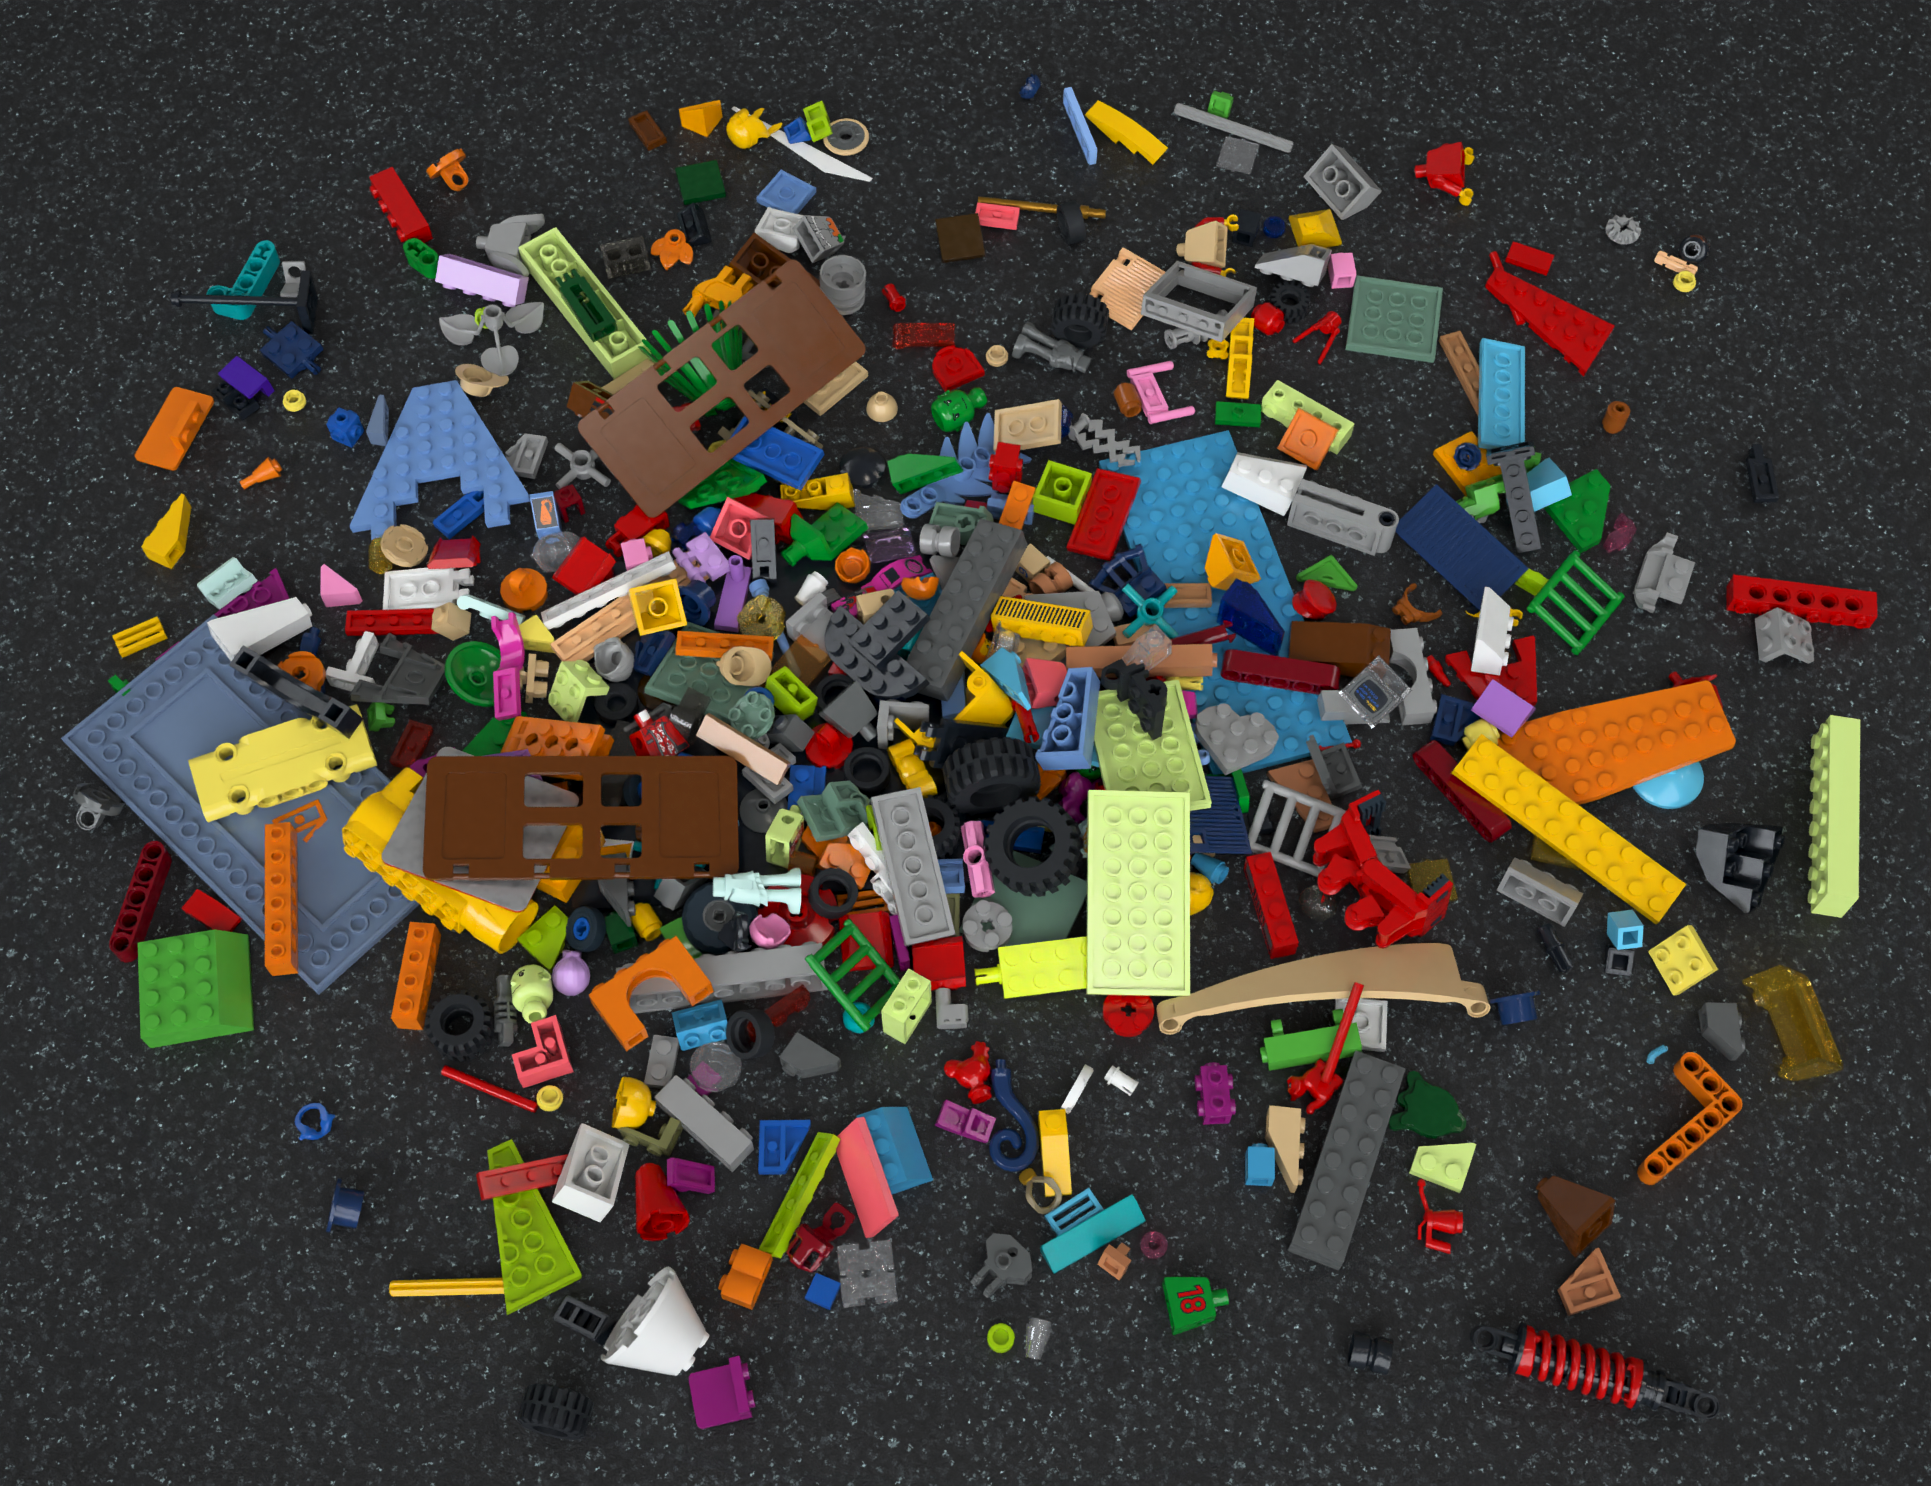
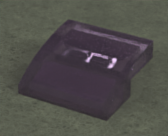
(889, 545)

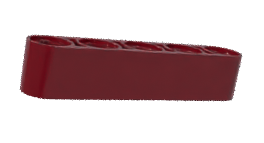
(1279, 672)
(1477, 810)
(144, 911)

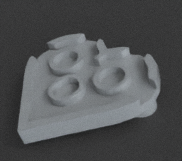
(1234, 739)

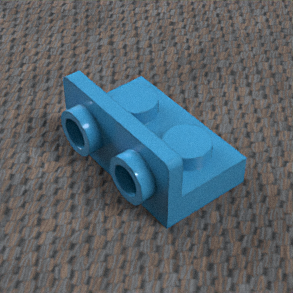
(700, 1024)

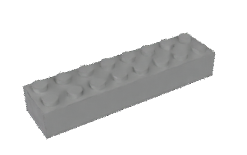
(736, 978)

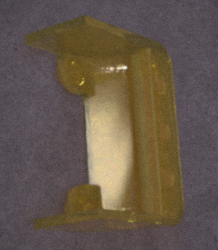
(1798, 1023)

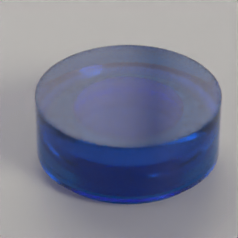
(1274, 227)

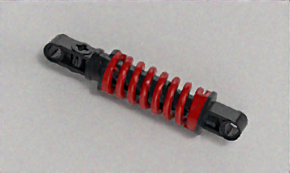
(1592, 1370)

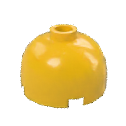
(632, 1104)

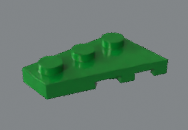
(491, 737)

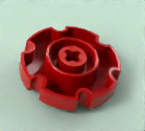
(810, 925)

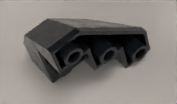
(1739, 859)

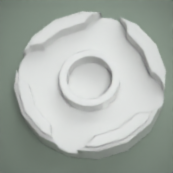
(1077, 1088)

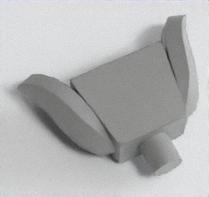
(506, 237)

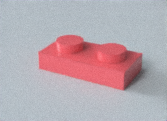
(998, 216)

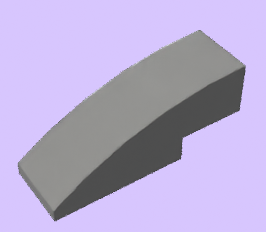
(1334, 707)

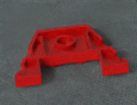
(1516, 677)

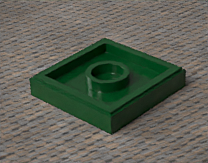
(700, 182)

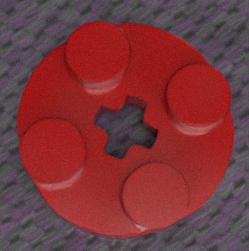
(1128, 1025)

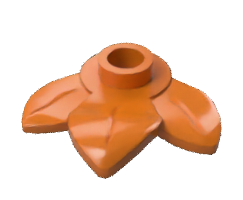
(671, 251)

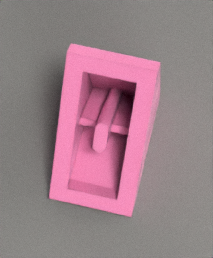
(336, 590)

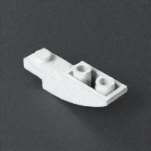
(865, 842)

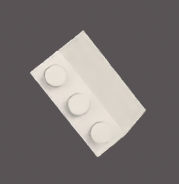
(1492, 634)

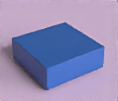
(823, 1291)

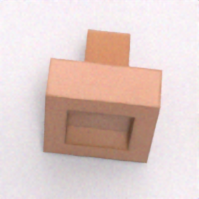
(1115, 1260)

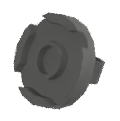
(98, 802)

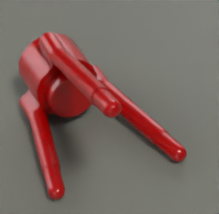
(1327, 325)

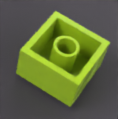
(1061, 492)

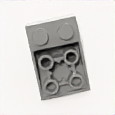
(1301, 263)

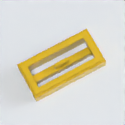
(139, 634)

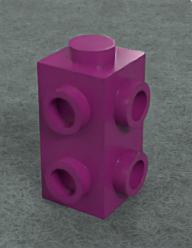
(1214, 1089)

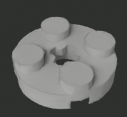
(991, 939)

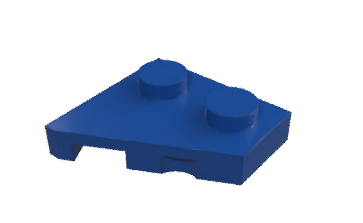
(779, 1144)

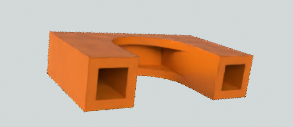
(668, 962)

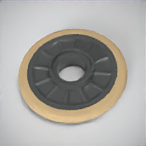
(854, 128)

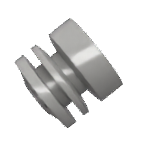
(844, 283)

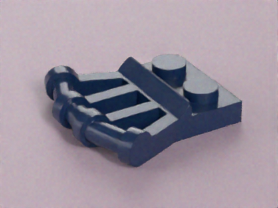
(1145, 582)

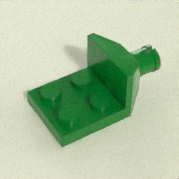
(825, 537)

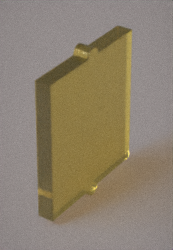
(1425, 872)

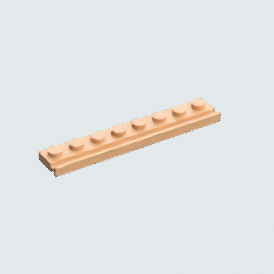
(609, 622)

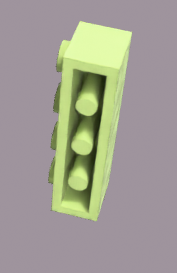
(1283, 402)

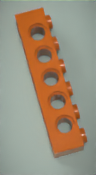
(281, 899)

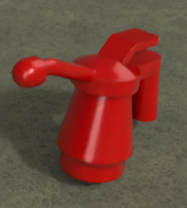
(1446, 1221)

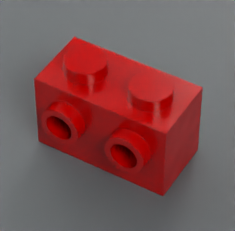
(1005, 467)

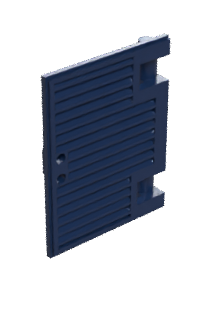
(1222, 824)

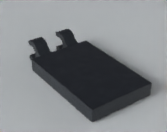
(953, 735)

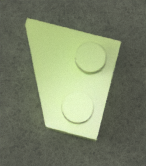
(1443, 1164)

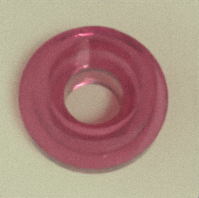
(1157, 1237)

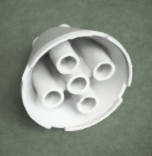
(657, 1329)

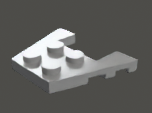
(1102, 628)

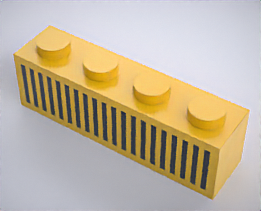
(1043, 621)

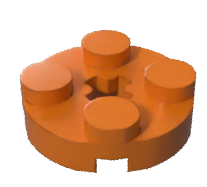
(309, 664)

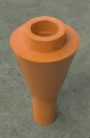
(265, 471)

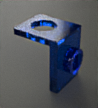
(683, 532)

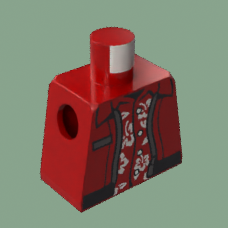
(656, 737)

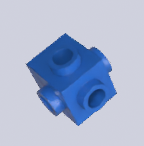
(345, 427)

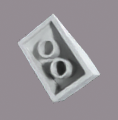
(591, 1173)

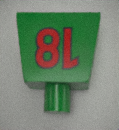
(1191, 1302)

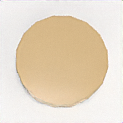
(403, 545)

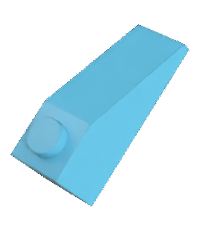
(1008, 675)

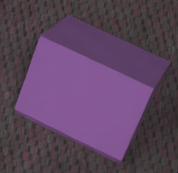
(1503, 708)

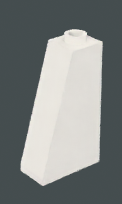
(260, 627)

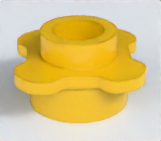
(1213, 345)

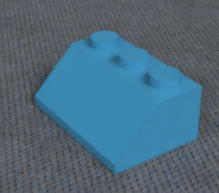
(898, 1147)

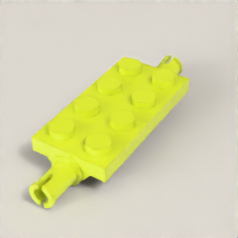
(1039, 968)

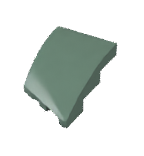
(835, 810)

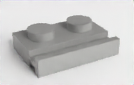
(1390, 854)

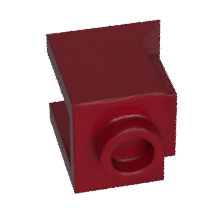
(566, 497)

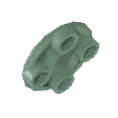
(752, 715)

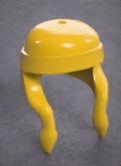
(746, 129)

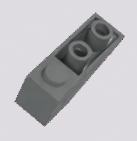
(619, 891)

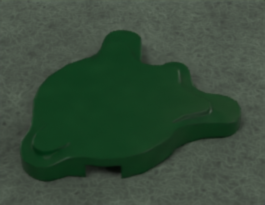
(1427, 1110)

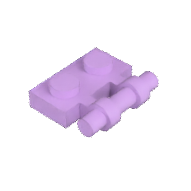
(707, 555)

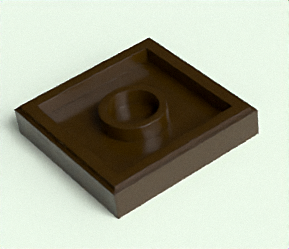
(960, 238)

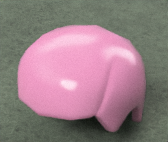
(769, 931)

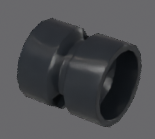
(1365, 1352)

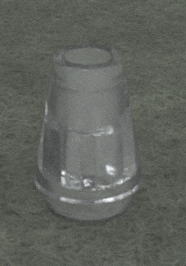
(1037, 1337)

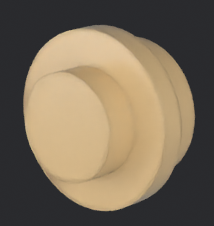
(997, 356)

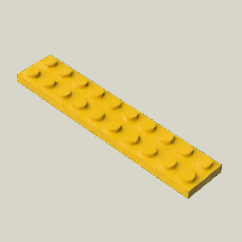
(1569, 829)

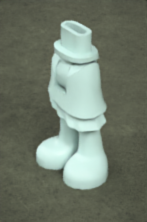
(749, 888)

